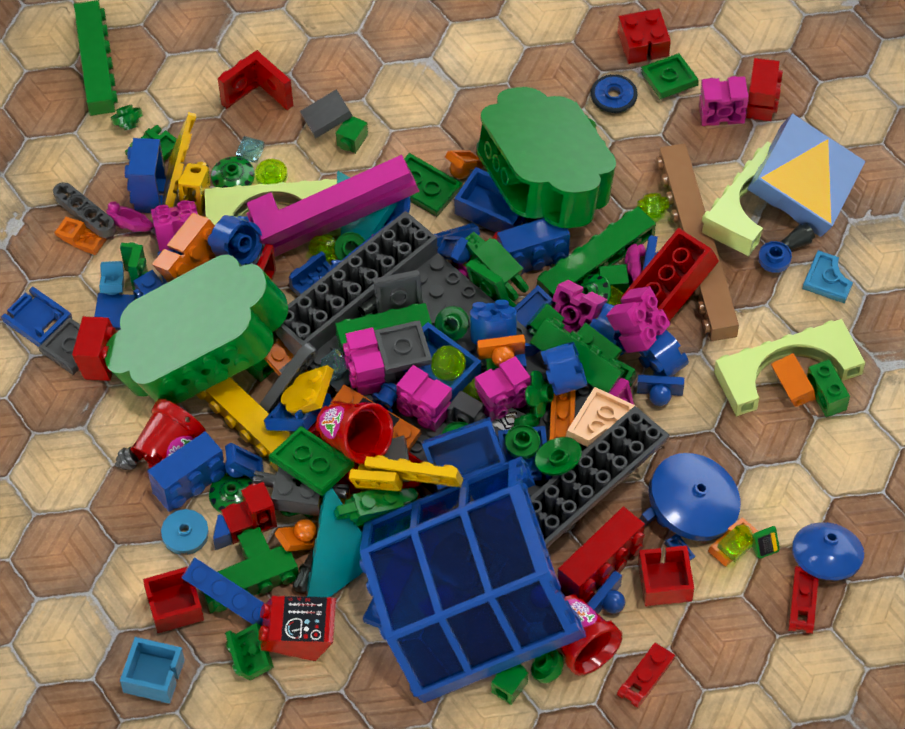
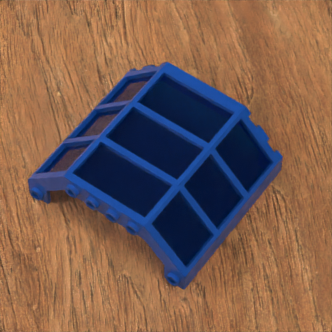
(466, 582)

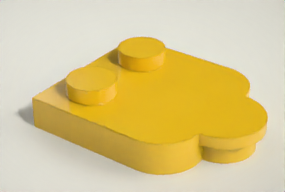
(308, 390)

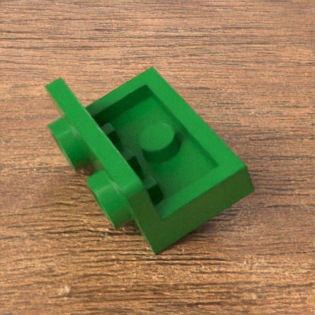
(133, 260)
(246, 653)

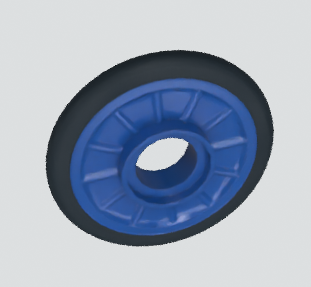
(611, 104)

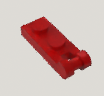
(803, 601)
(646, 674)

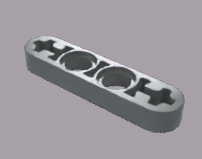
(82, 211)
(296, 366)

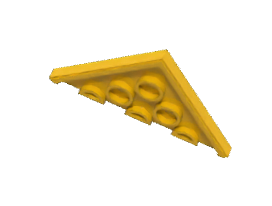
(176, 159)

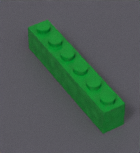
(94, 57)
(601, 250)

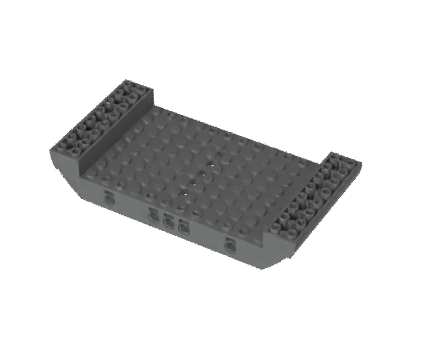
(409, 247)

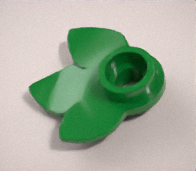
(539, 393)

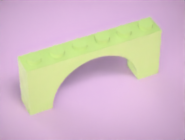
(234, 200)
(727, 219)
(829, 341)

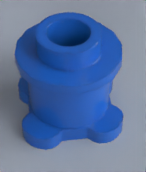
(386, 396)

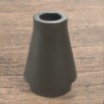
(799, 237)

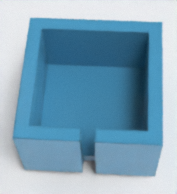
(152, 670)

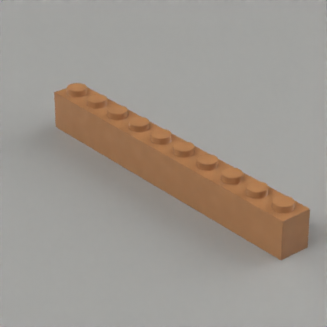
(688, 210)

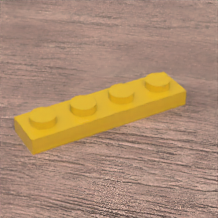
(423, 472)

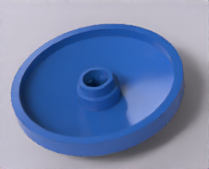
(694, 497)

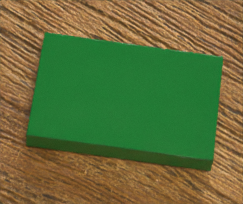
(435, 186)
(311, 460)

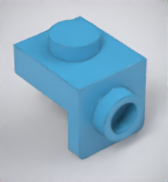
(112, 277)

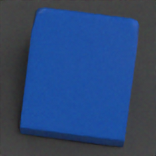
(222, 534)

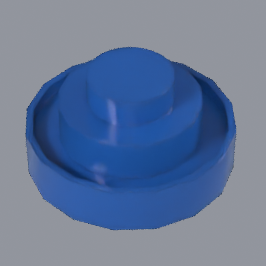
(775, 256)

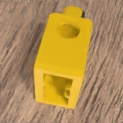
(195, 178)

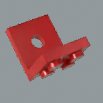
(251, 73)

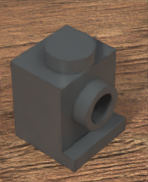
(465, 409)

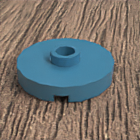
(188, 541)

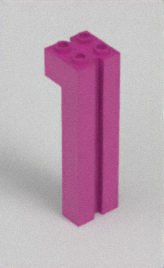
(332, 206)

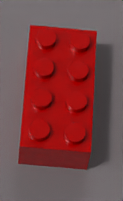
(676, 271)
(602, 555)

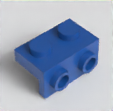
(315, 266)

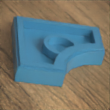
(826, 279)

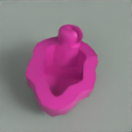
(128, 218)
(632, 260)

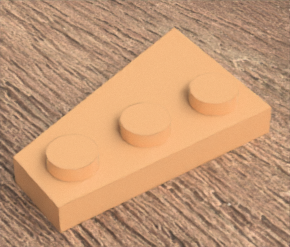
(597, 416)

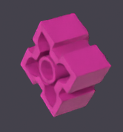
(723, 101)
(169, 220)
(576, 306)
(638, 319)
(364, 361)
(503, 388)
(423, 398)

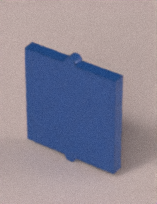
(112, 307)

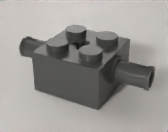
(293, 495)

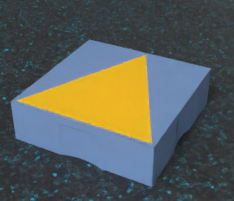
(806, 175)

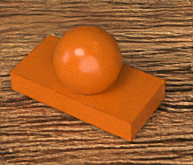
(462, 162)
(501, 348)
(299, 537)

